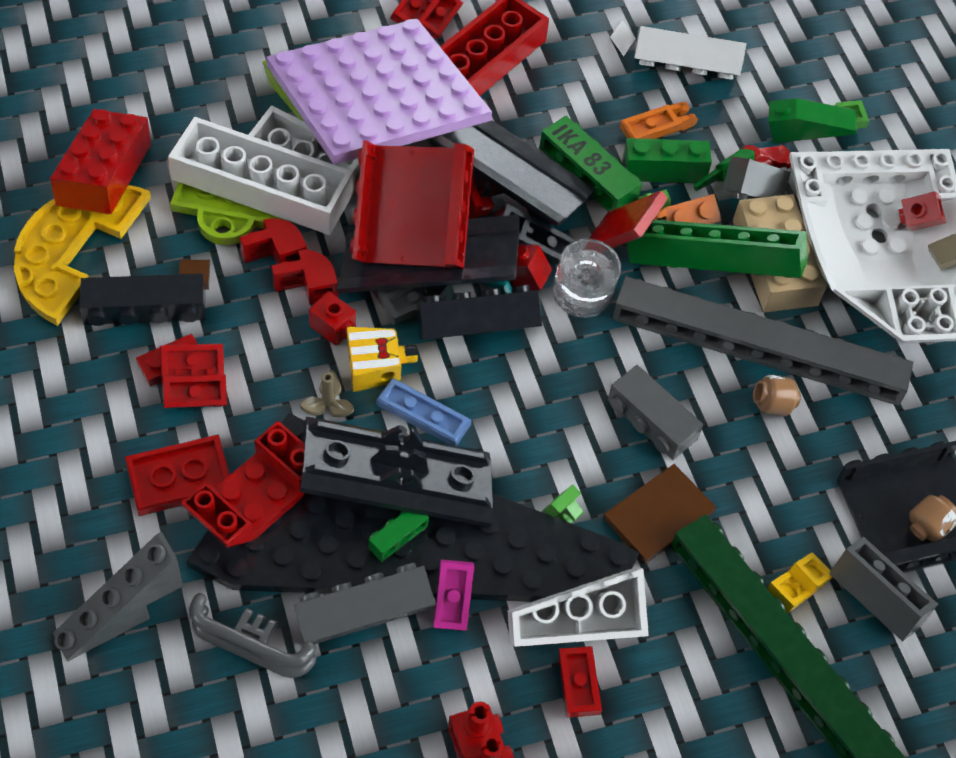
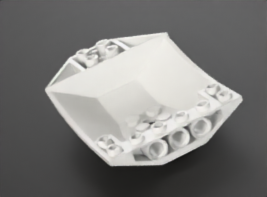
(892, 280)

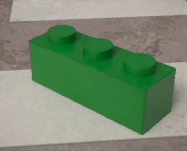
(396, 534)

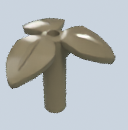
(329, 389)

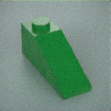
(806, 120)

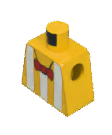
(376, 356)

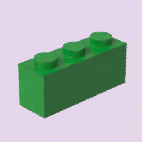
(667, 160)

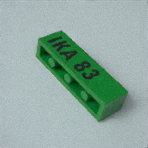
(585, 158)

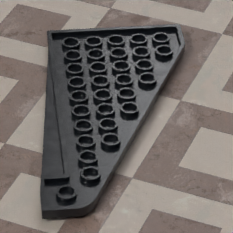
(327, 543)

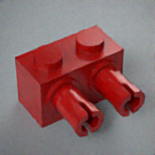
(478, 733)

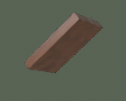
(657, 511)

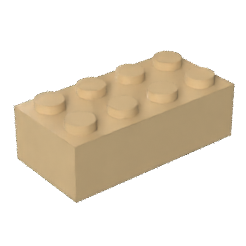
(779, 292)

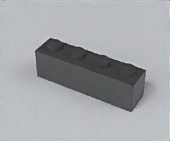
(364, 605)

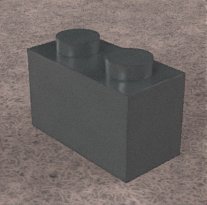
(754, 179)

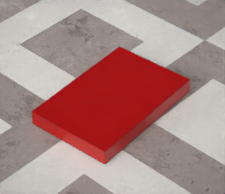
(629, 221)
(172, 473)

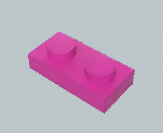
(453, 595)

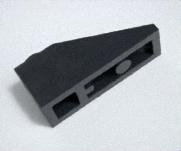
(538, 233)

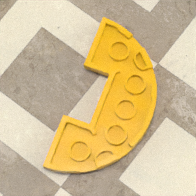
(54, 239)

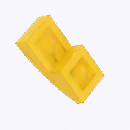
(800, 582)

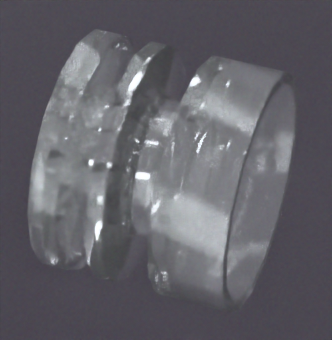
(586, 278)

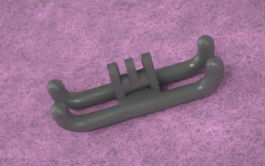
(250, 640)

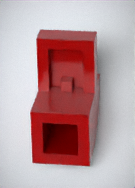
(277, 239)
(311, 271)

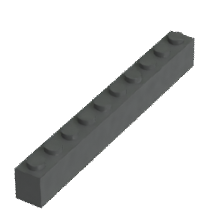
(763, 341)

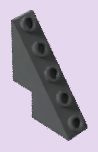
(121, 600)

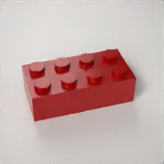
(101, 161)

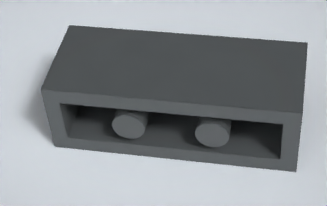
(654, 412)
(883, 588)

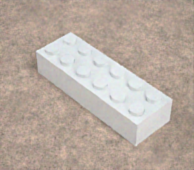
(261, 175)

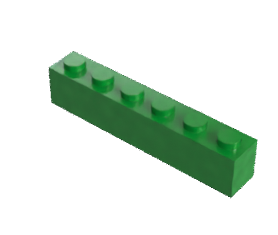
(721, 248)

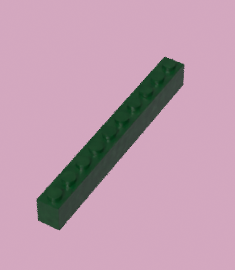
(781, 643)

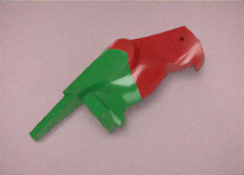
(775, 156)

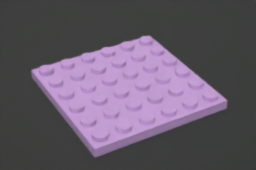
(377, 88)

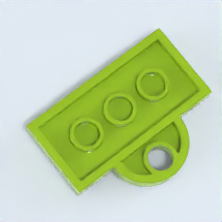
(215, 212)

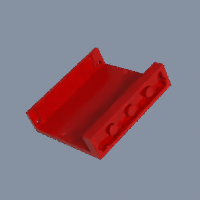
(412, 205)

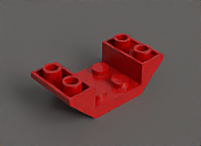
(253, 493)

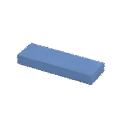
(423, 412)

